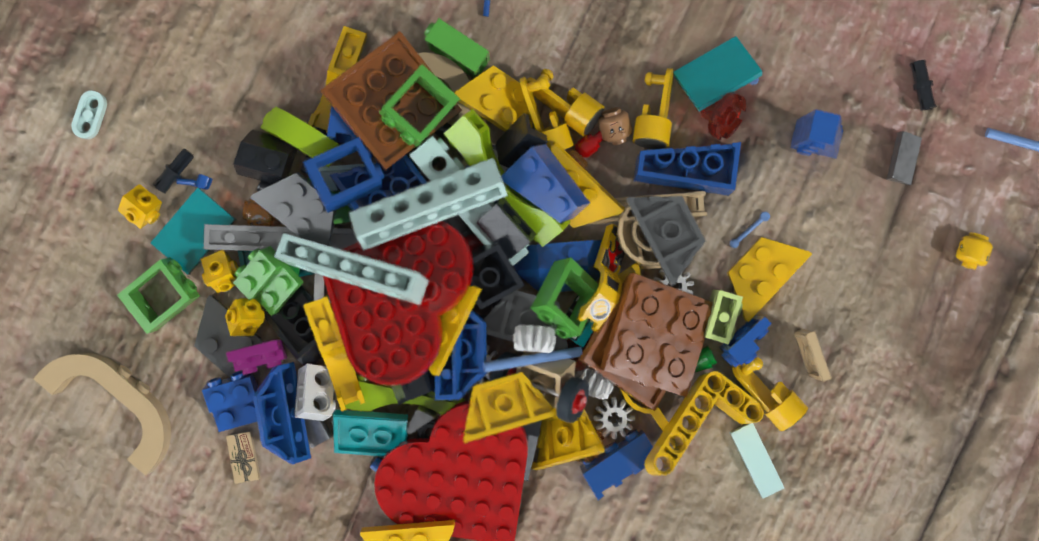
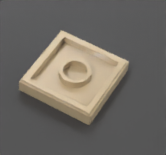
(812, 354)

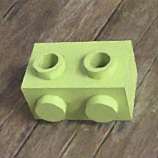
(723, 316)

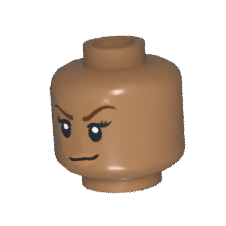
(615, 125)

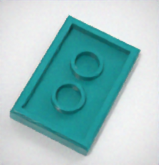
(717, 73)
(184, 233)
(368, 432)

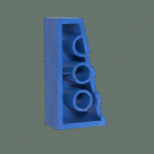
(691, 168)

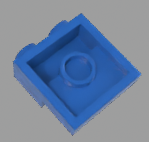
(742, 347)
(231, 400)

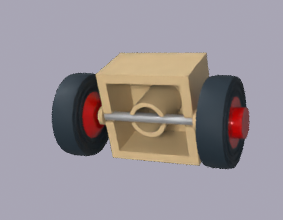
(555, 381)

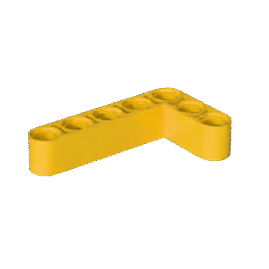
(695, 418)

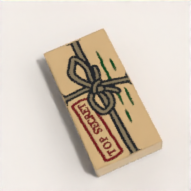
(243, 457)

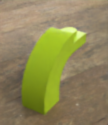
(297, 133)

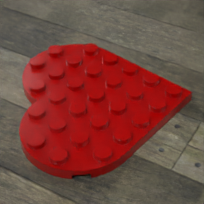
(392, 337)
(456, 480)

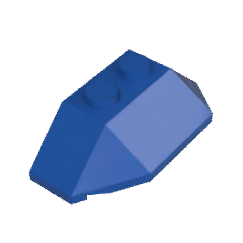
(538, 262)
(465, 361)
(276, 415)

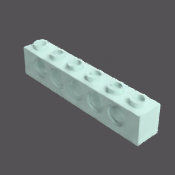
(424, 159)
(422, 214)
(352, 268)

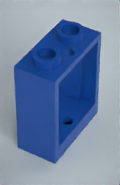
(352, 194)

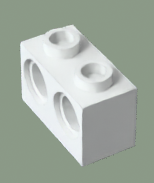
(309, 390)

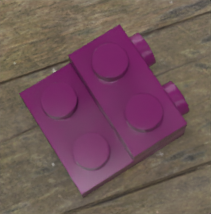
(250, 357)

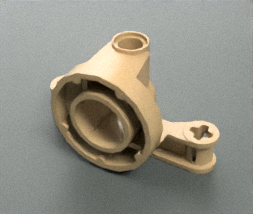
(629, 228)

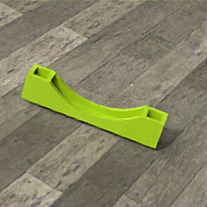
(473, 141)
(380, 395)

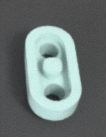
(87, 114)

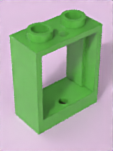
(454, 45)
(432, 86)
(579, 281)
(140, 307)

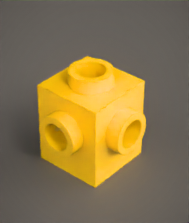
(140, 206)
(219, 271)
(244, 317)

